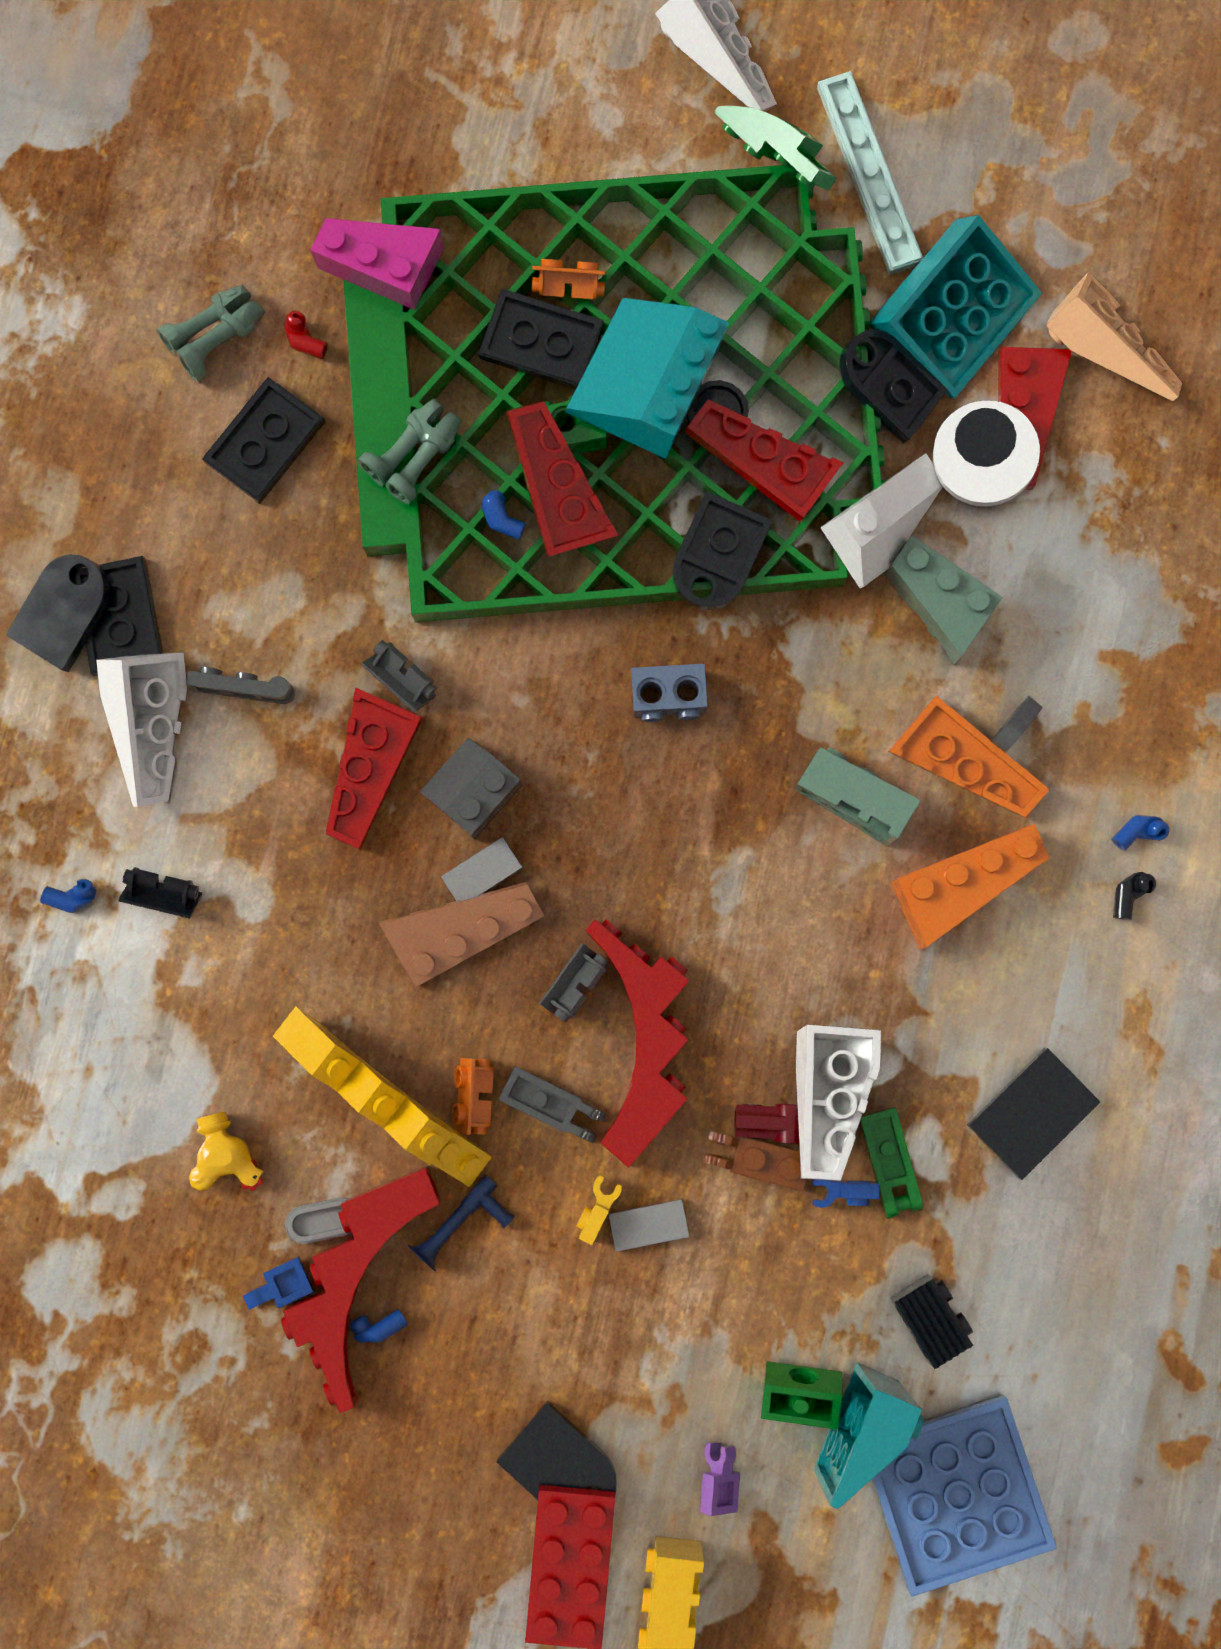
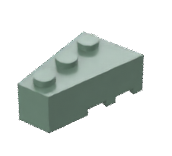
(942, 596)
(857, 796)

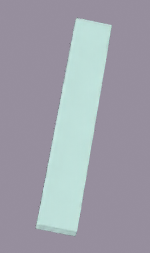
(870, 173)

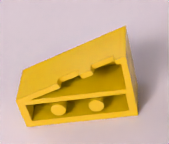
(672, 1594)

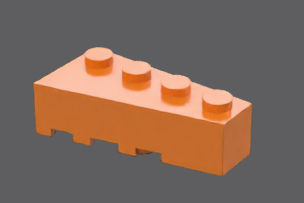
(958, 886)

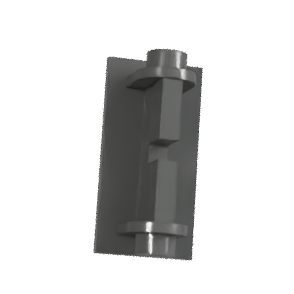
(409, 685)
(567, 990)

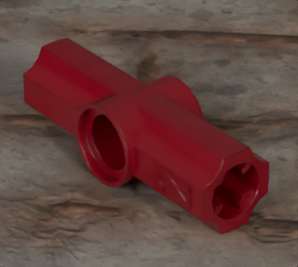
(767, 1122)

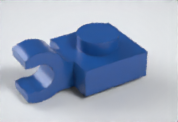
(856, 1192)
(283, 1284)

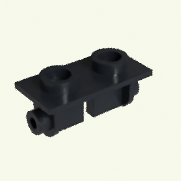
(171, 896)

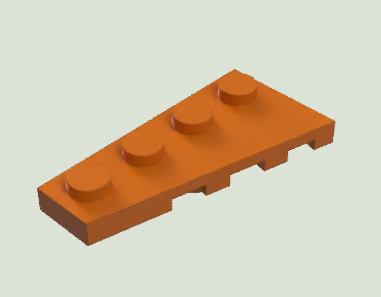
(963, 755)

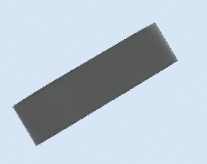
(1016, 724)

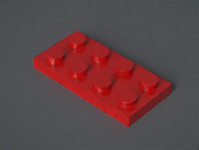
(570, 1567)

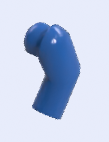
(1140, 827)
(379, 1331)

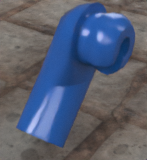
(497, 516)
(73, 899)

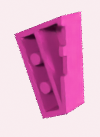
(379, 256)

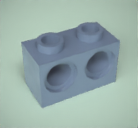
(667, 681)

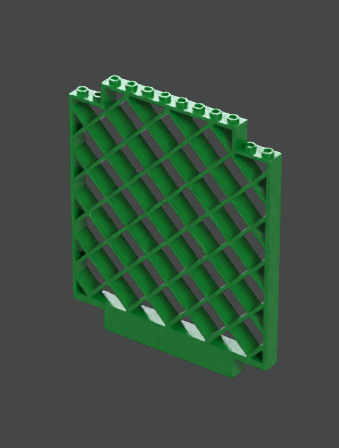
(384, 397)

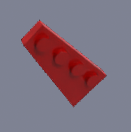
(1032, 384)
(774, 465)
(560, 493)
(370, 761)

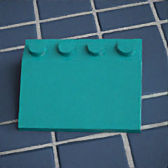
(958, 303)
(648, 372)
(872, 1431)

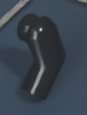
(1130, 890)

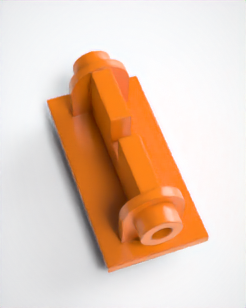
(583, 279)
(470, 1082)

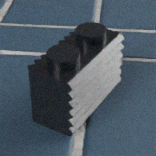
(931, 1320)

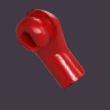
(300, 338)

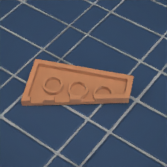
(449, 934)

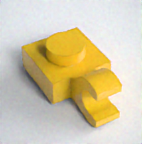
(592, 1219)

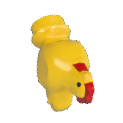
(223, 1156)

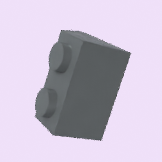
(472, 788)

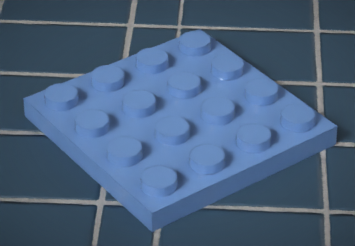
(963, 1498)

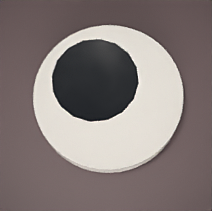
(986, 453)

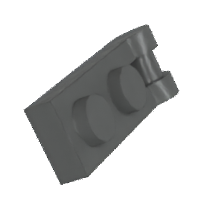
(242, 686)

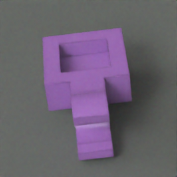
(720, 1485)

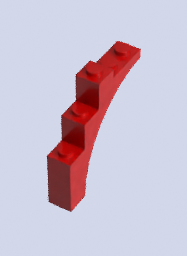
(650, 1096)
(326, 1315)

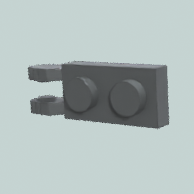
(548, 1103)

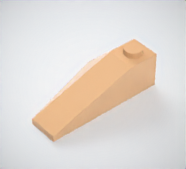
(1093, 329)

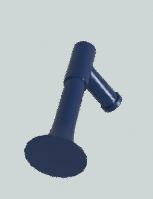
(477, 1196)

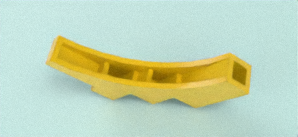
(379, 1099)

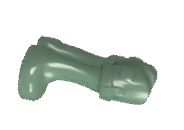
(236, 319)
(418, 429)

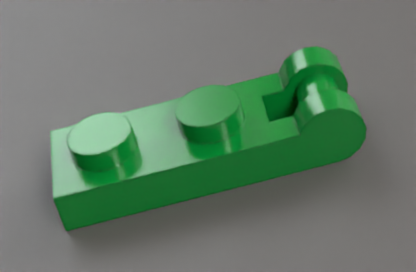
(890, 1161)

